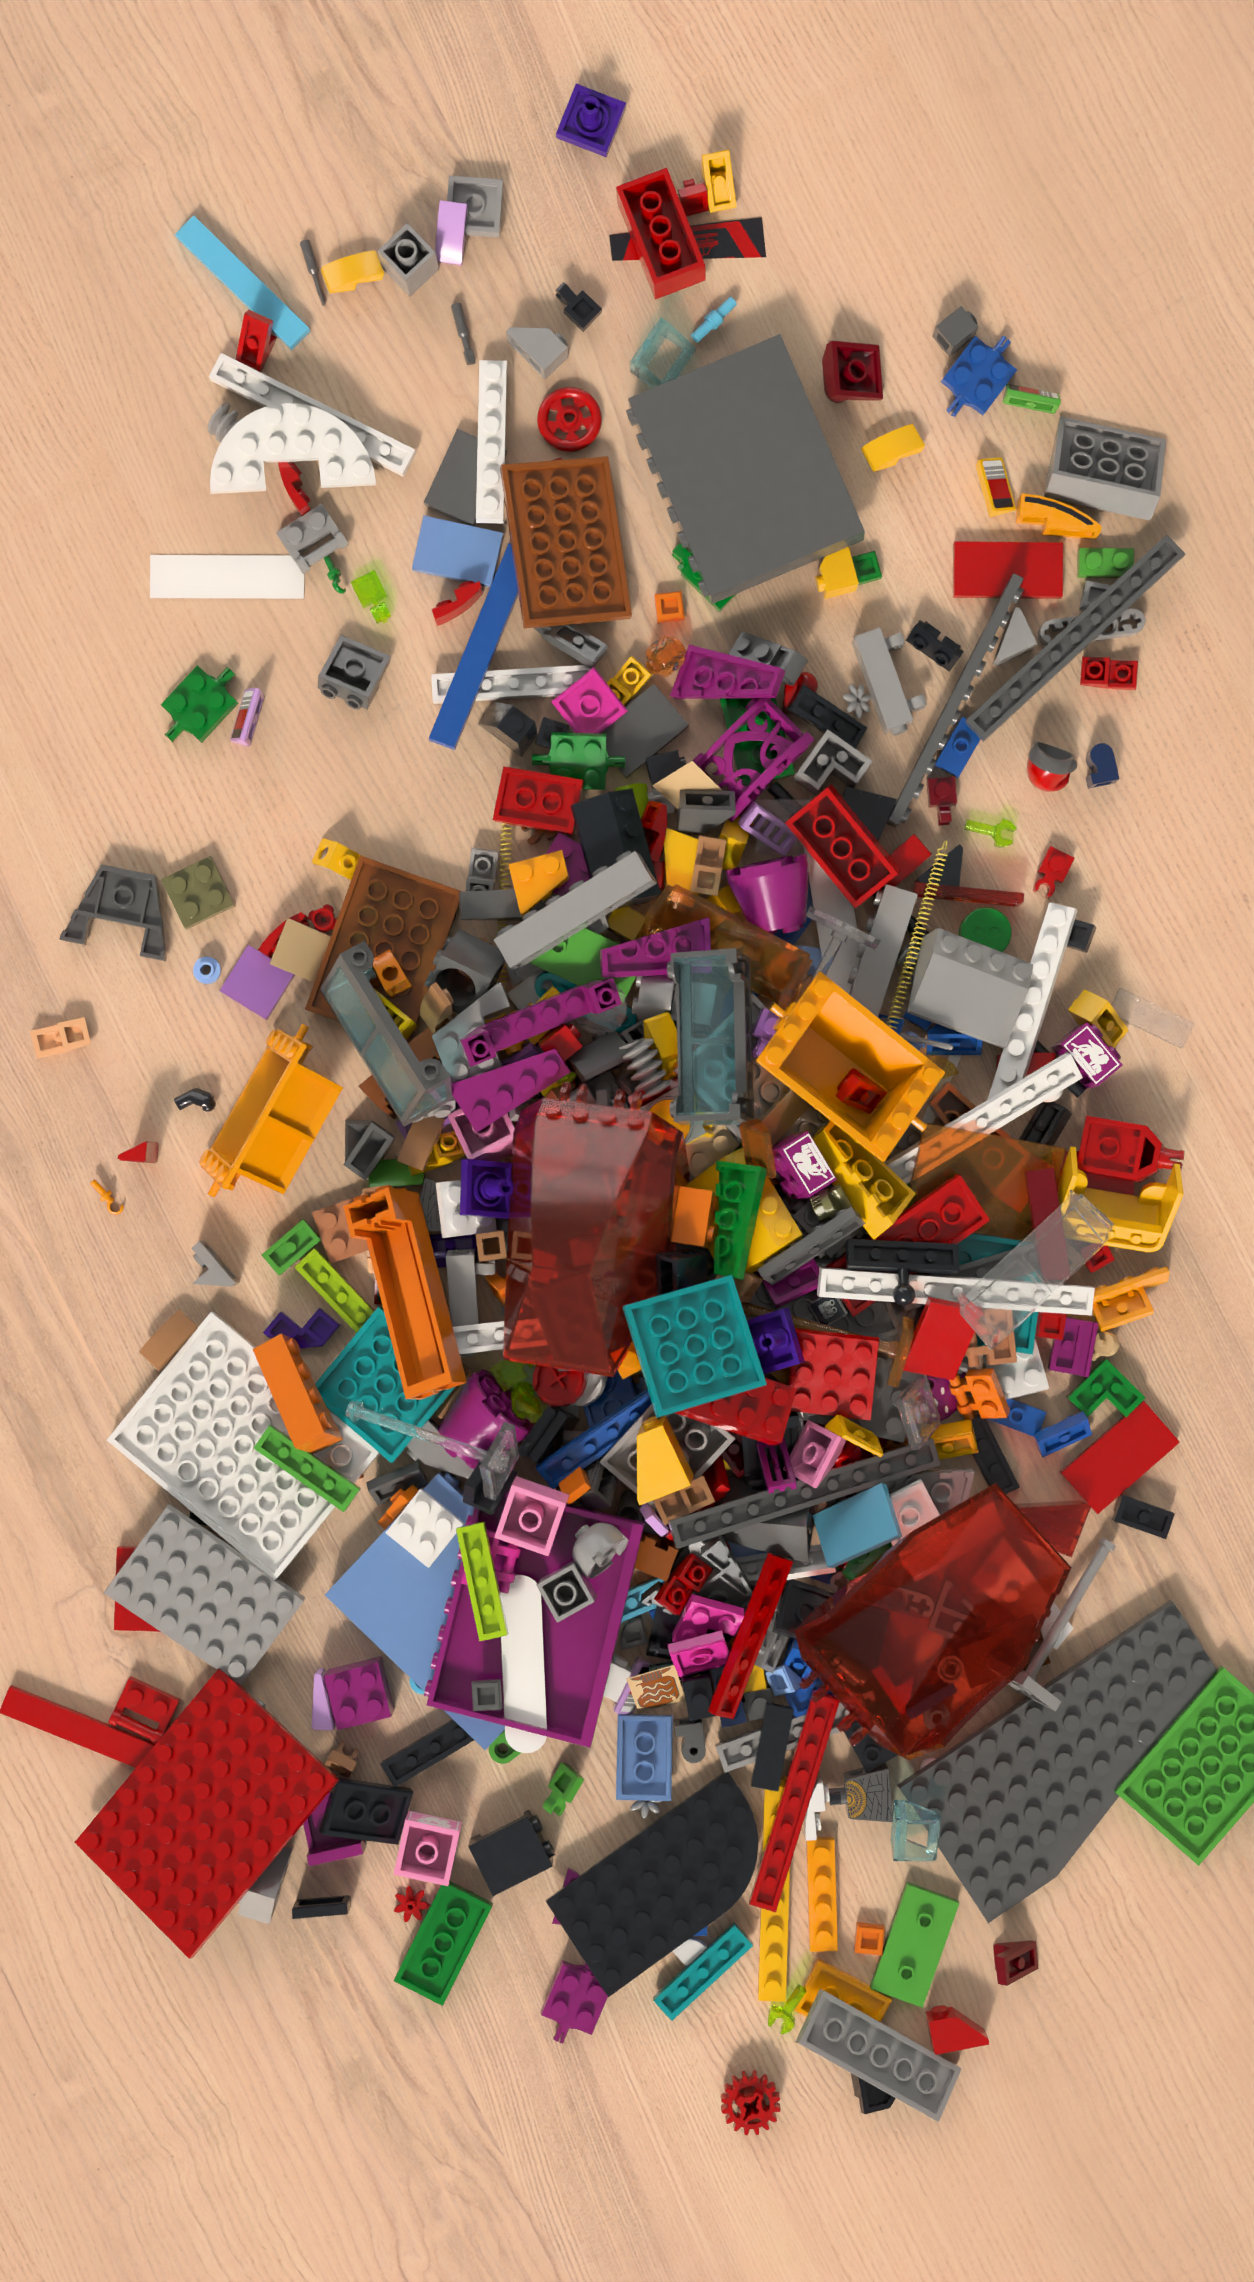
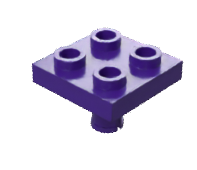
(591, 120)
(485, 1188)

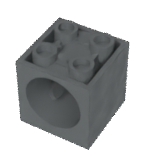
(475, 958)

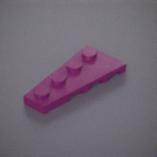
(721, 675)
(652, 953)
(499, 1091)

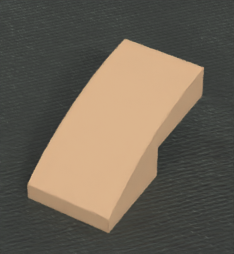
(60, 1037)

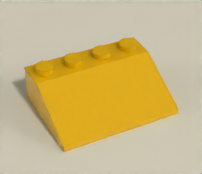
(774, 1224)

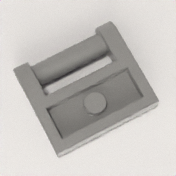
(307, 532)

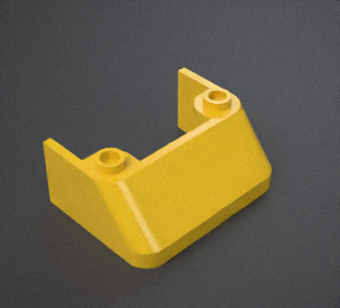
(1139, 1220)

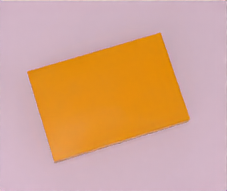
(845, 1988)

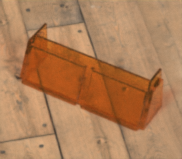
(775, 964)

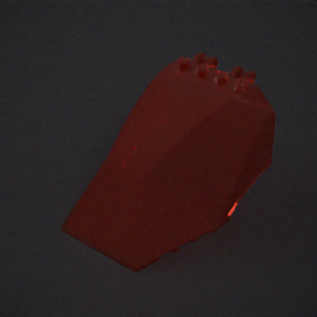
(586, 1227)
(934, 1625)

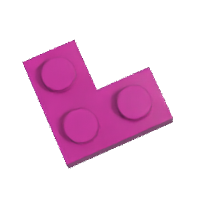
(707, 1614)

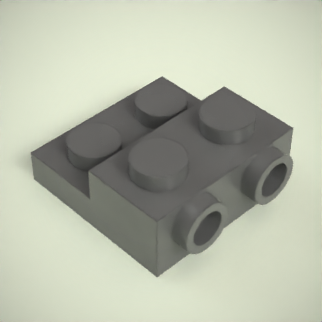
(353, 673)

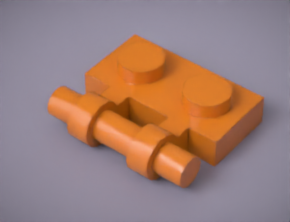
(986, 1394)

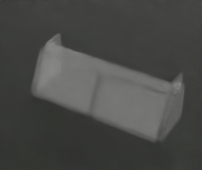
(1035, 1269)

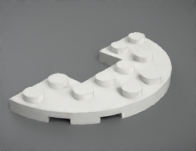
(288, 435)

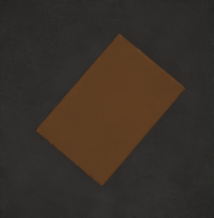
(991, 1169)

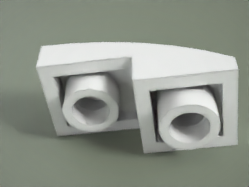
(817, 1803)

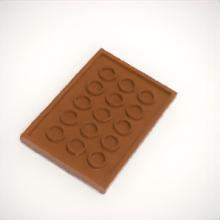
(565, 542)
(392, 913)

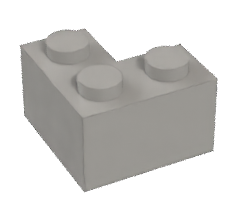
(832, 757)
(264, 1894)

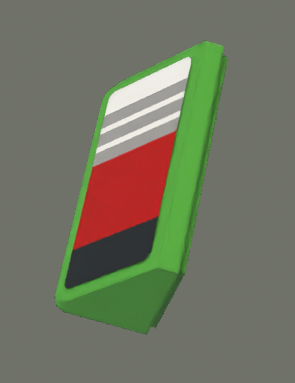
(1031, 398)

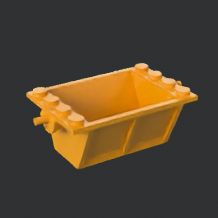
(828, 1037)
(272, 1118)

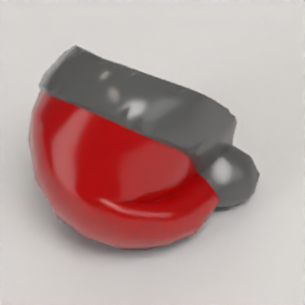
(1049, 767)

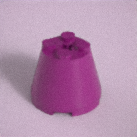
(773, 892)
(480, 1414)

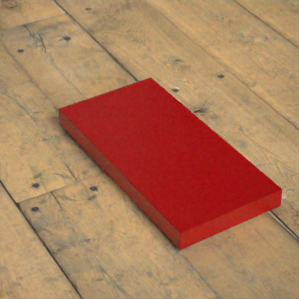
(986, 567)
(1119, 1457)

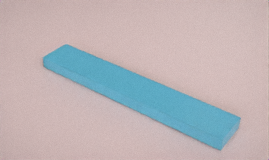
(242, 281)

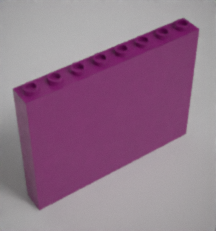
(575, 1649)

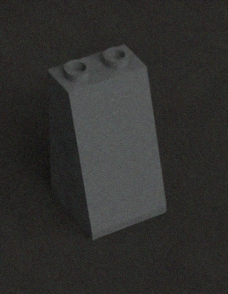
(783, 1536)

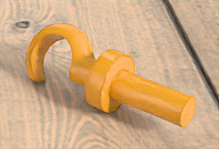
(105, 1196)

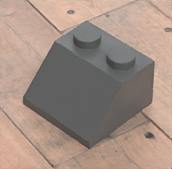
(597, 1057)

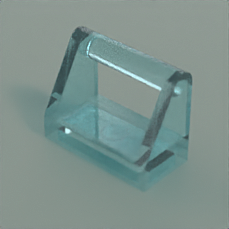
(651, 345)
(907, 1850)

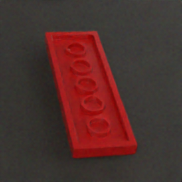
(940, 1217)

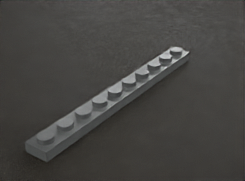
(1075, 638)
(960, 692)
(837, 1483)

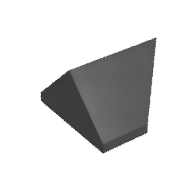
(365, 1146)

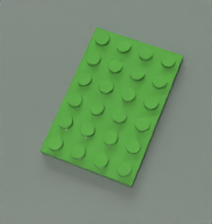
(1199, 1770)

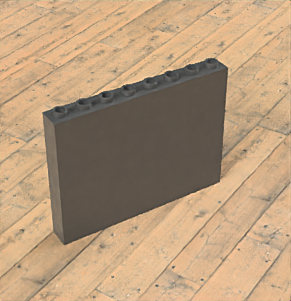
(745, 469)

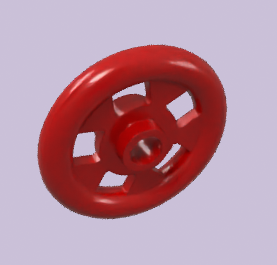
(591, 423)

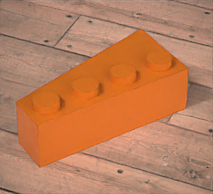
(296, 1395)

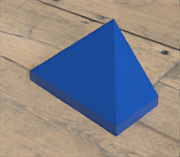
(961, 1042)

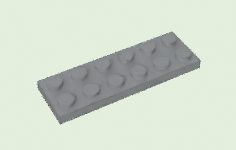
(878, 2055)

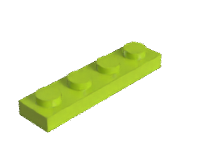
(335, 1289)
(482, 1581)

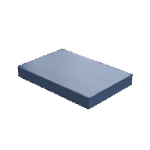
(457, 551)
(644, 1757)

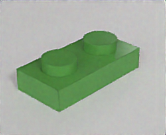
(1104, 562)
(291, 1247)

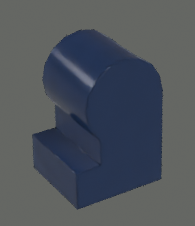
(1103, 766)

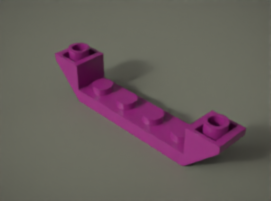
(537, 1018)

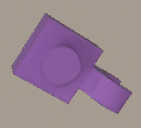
(763, 1030)

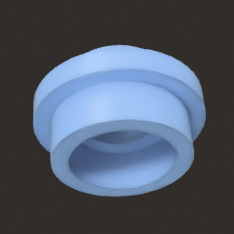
(212, 976)

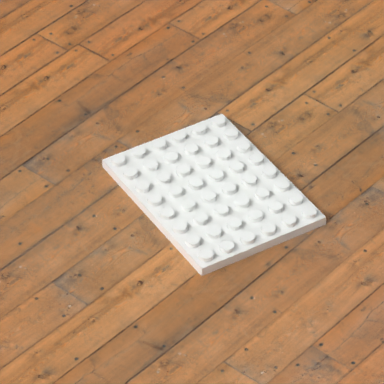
(199, 1439)

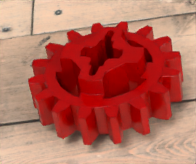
(755, 2114)

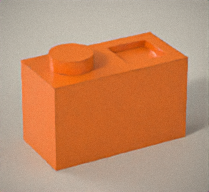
(694, 1218)

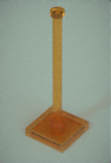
(896, 1350)

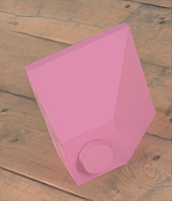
(815, 1453)

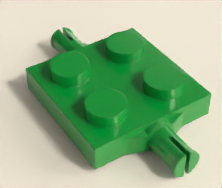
(199, 704)
(580, 757)

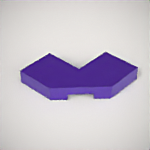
(313, 1334)

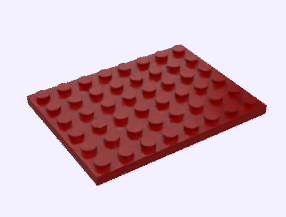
(206, 1812)

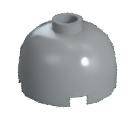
(597, 1547)

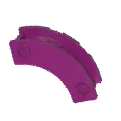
(786, 750)

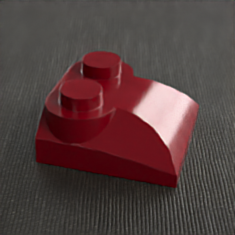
(852, 372)

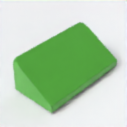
(395, 1174)

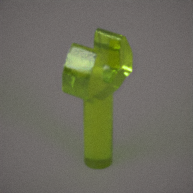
(993, 831)
(786, 2010)

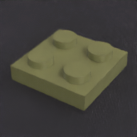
(198, 892)

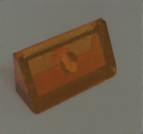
(758, 1146)

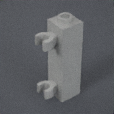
(883, 681)
(463, 1286)

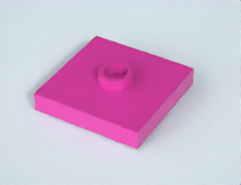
(589, 704)
(699, 1653)

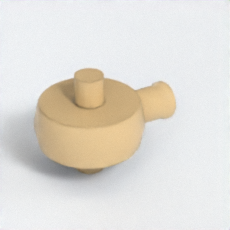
(1105, 1345)

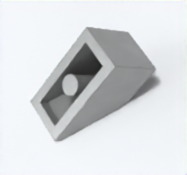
(539, 348)

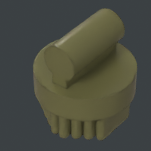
(829, 1202)

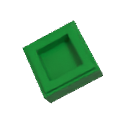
(867, 567)

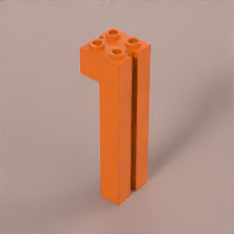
(408, 1289)

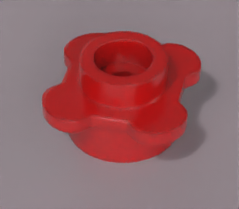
(325, 912)

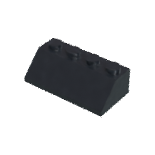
(609, 828)

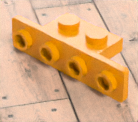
(1126, 1299)

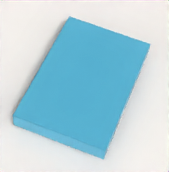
(857, 1525)

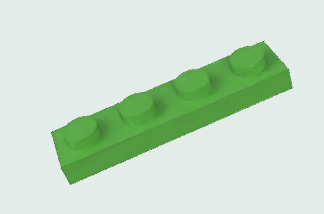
(307, 1468)

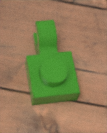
(564, 1788)

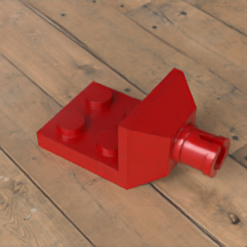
(1123, 1150)

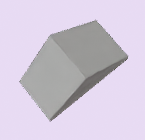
(1016, 639)

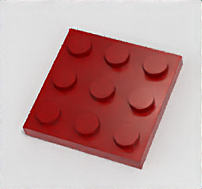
(835, 1374)

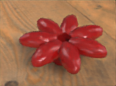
(411, 1899)

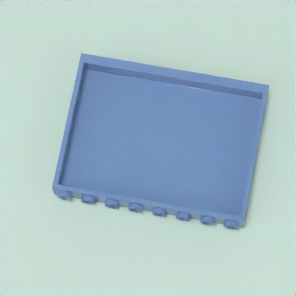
(404, 1602)

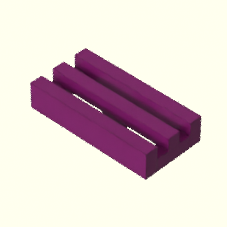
(780, 1483)

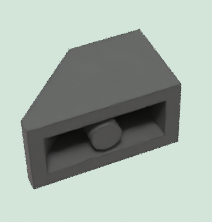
(704, 809)

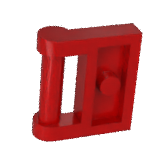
(148, 1702)

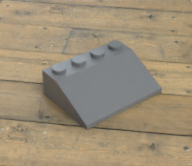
(1106, 468)
(968, 987)
(698, 1441)

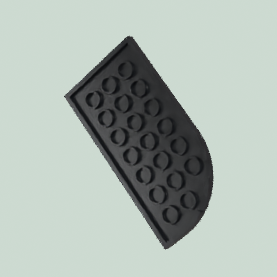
(661, 1884)

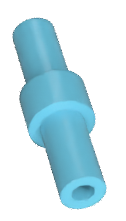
(713, 319)

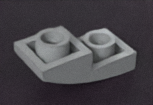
(482, 869)

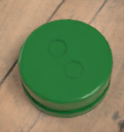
(987, 928)

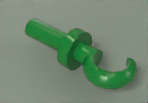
(334, 575)

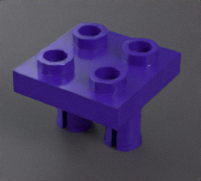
(775, 1340)

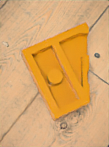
(537, 878)

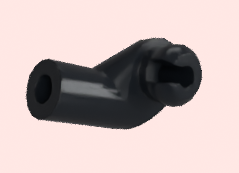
(198, 1097)

